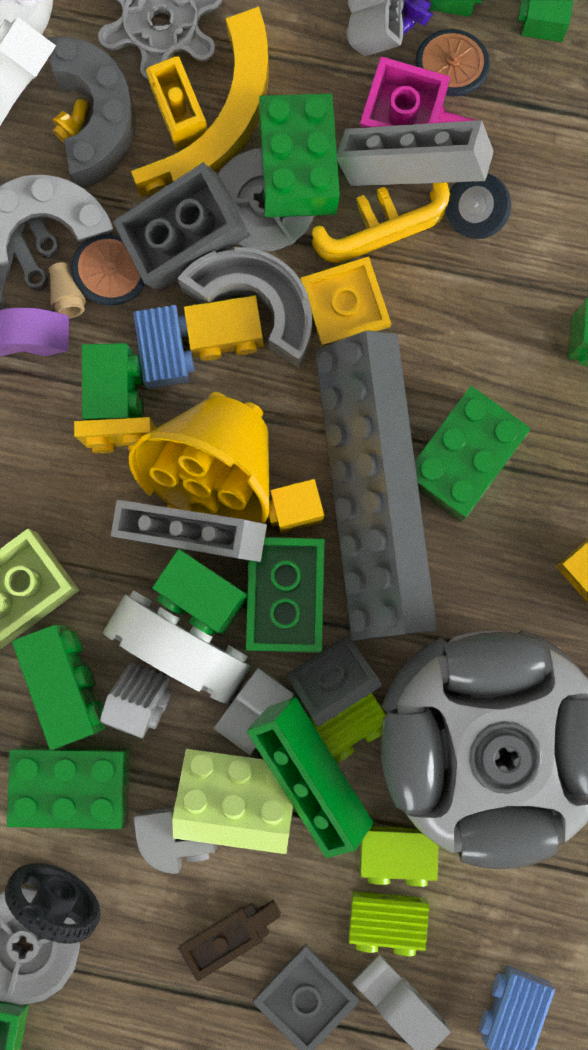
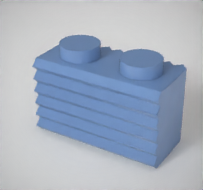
(162, 346)
(517, 1011)

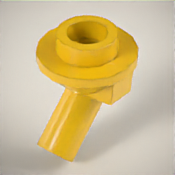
(70, 125)

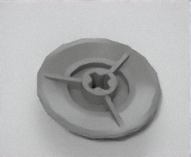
(244, 184)
(40, 971)

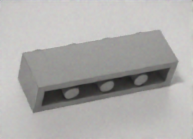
(415, 153)
(189, 530)

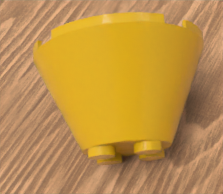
(208, 460)

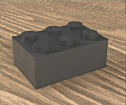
(180, 226)

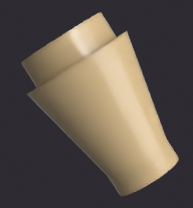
(64, 293)

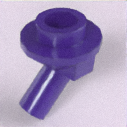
(415, 12)

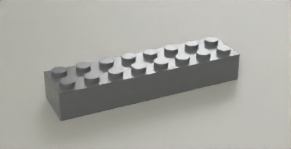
(375, 486)

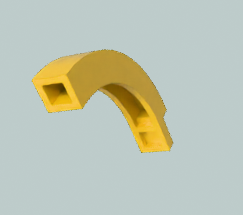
(237, 118)

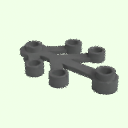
(19, 247)

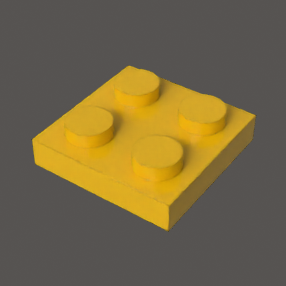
(346, 301)
(111, 433)

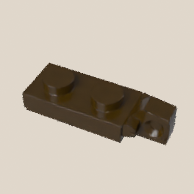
(228, 938)

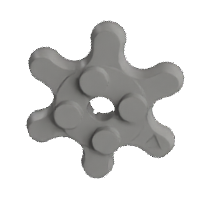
(160, 42)

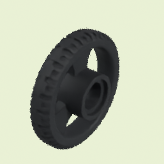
(53, 903)

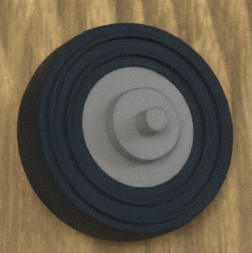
(479, 207)

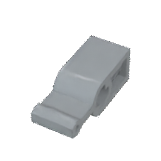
(401, 1005)

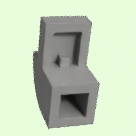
(159, 847)

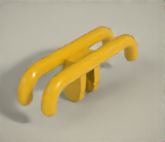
(385, 233)

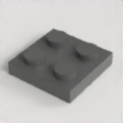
(333, 680)
(306, 999)

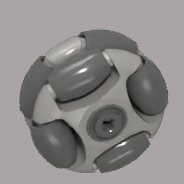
(509, 758)

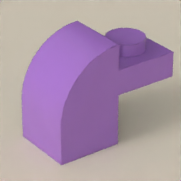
(33, 331)

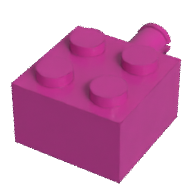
(407, 97)

